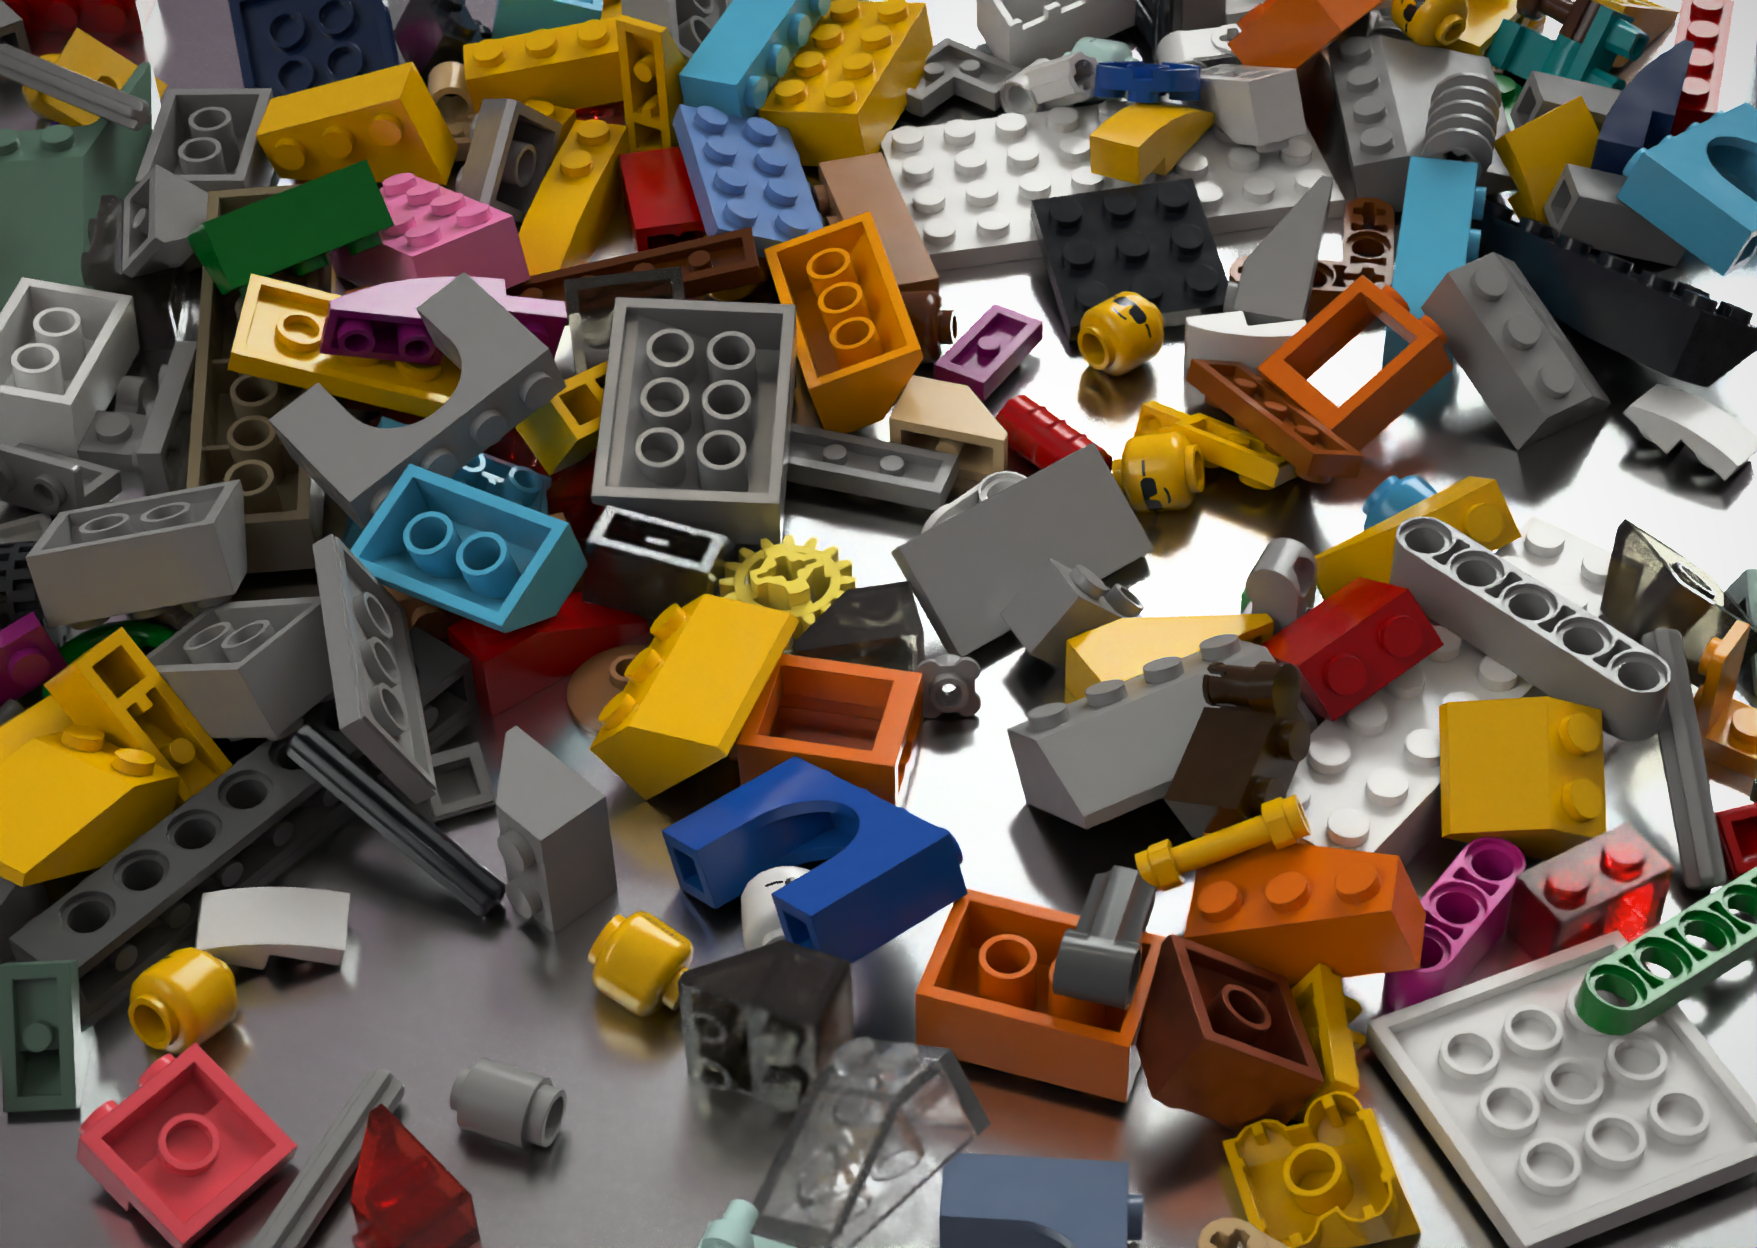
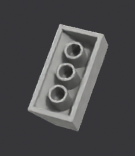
(1123, 737)

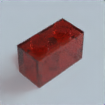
(1589, 892)

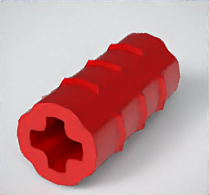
(1040, 434)

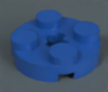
(1147, 81)

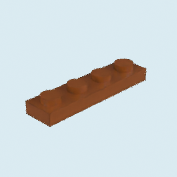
(1275, 420)

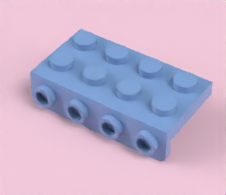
(745, 176)

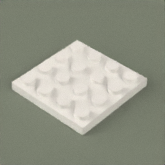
(1561, 1121)

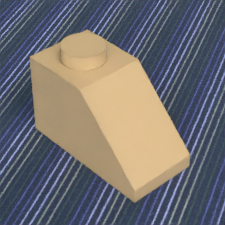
(950, 421)

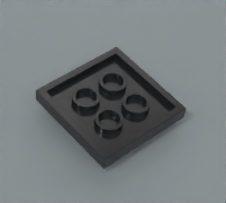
(1133, 241)

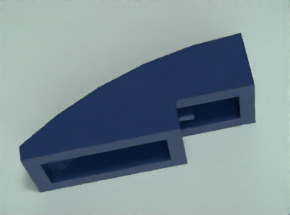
(1643, 110)

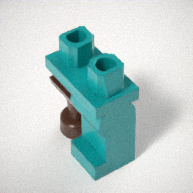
(1583, 48)

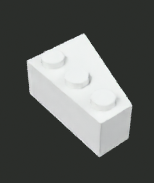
(1047, 28)

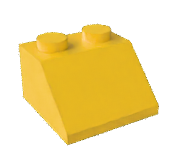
(1522, 773)

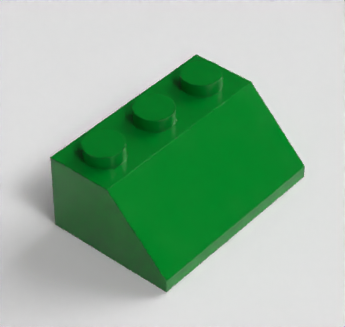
(293, 229)

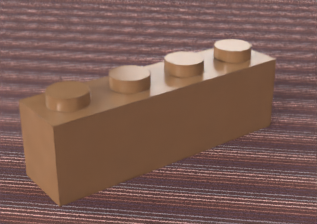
(866, 185)

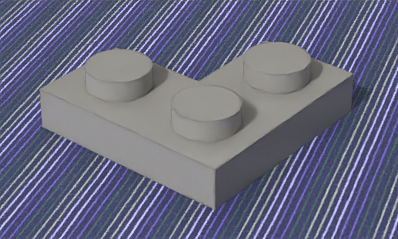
(959, 71)

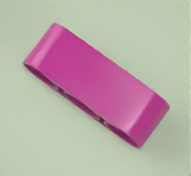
(1463, 921)

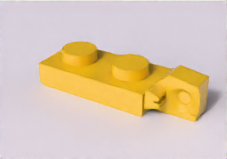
(1219, 444)

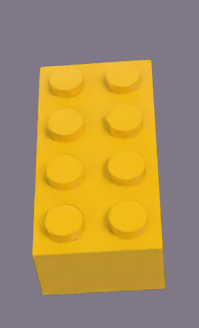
(851, 78)

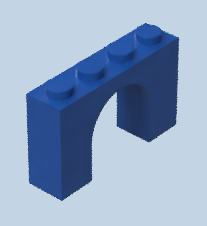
(881, 868)

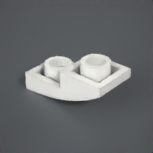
(1231, 339)
(1675, 416)
(258, 922)

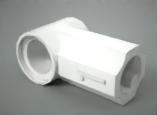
(1050, 84)

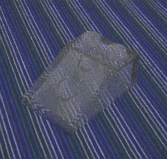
(866, 1142)

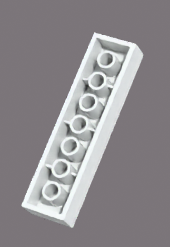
(1377, 768)

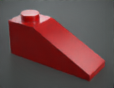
(538, 655)

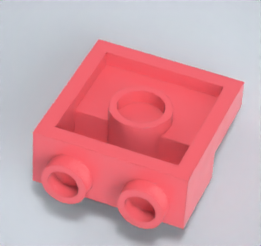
(183, 1146)

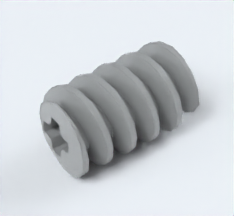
(1463, 120)

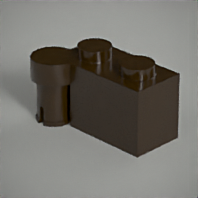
(1242, 749)

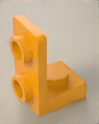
(1725, 723)

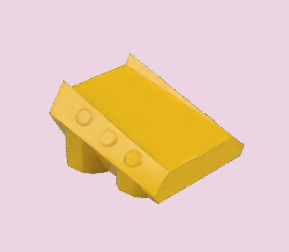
(1322, 1178)

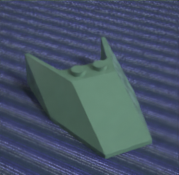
(56, 184)

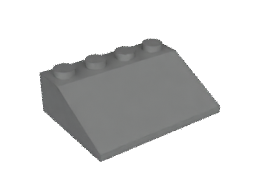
(1384, 107)
(699, 414)

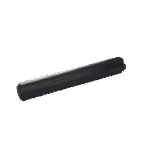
(396, 820)

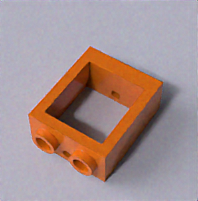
(1386, 393)
(845, 690)

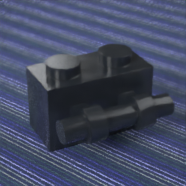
(436, 33)

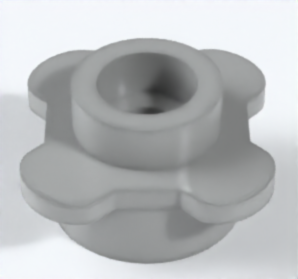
(949, 670)

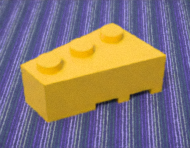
(369, 117)

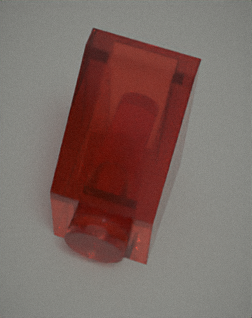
(406, 1194)

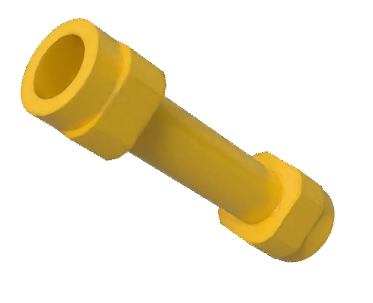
(1280, 822)

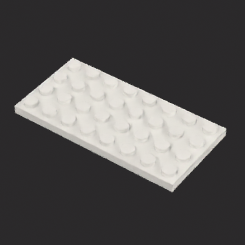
(977, 178)

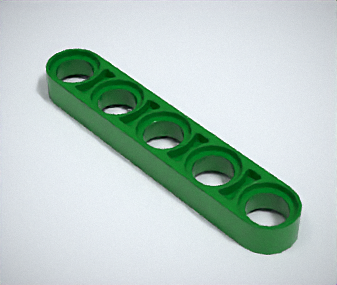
(1670, 948)

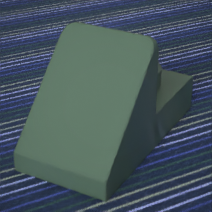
(42, 1036)

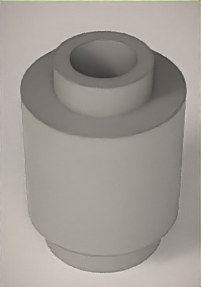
(508, 1104)

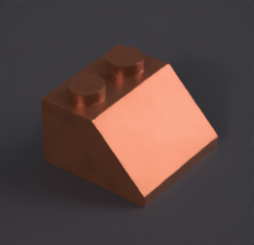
(1224, 1038)

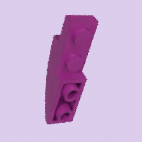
(387, 326)

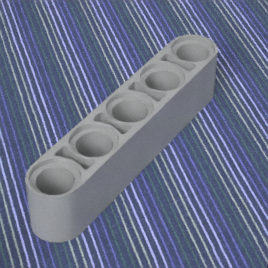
(1530, 627)

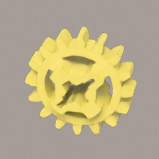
(789, 579)

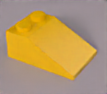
(76, 803)

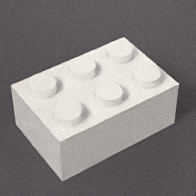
(61, 361)

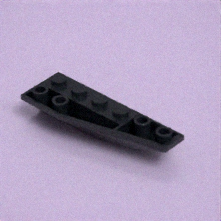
(1626, 311)

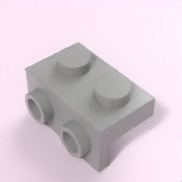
(53, 481)

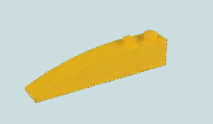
(575, 198)

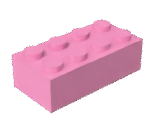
(436, 237)

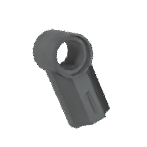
(1105, 951)

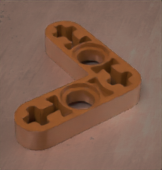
(1338, 275)

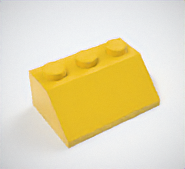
(559, 65)
(690, 690)

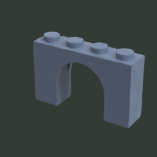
(1037, 1203)

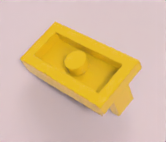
(1326, 1022)

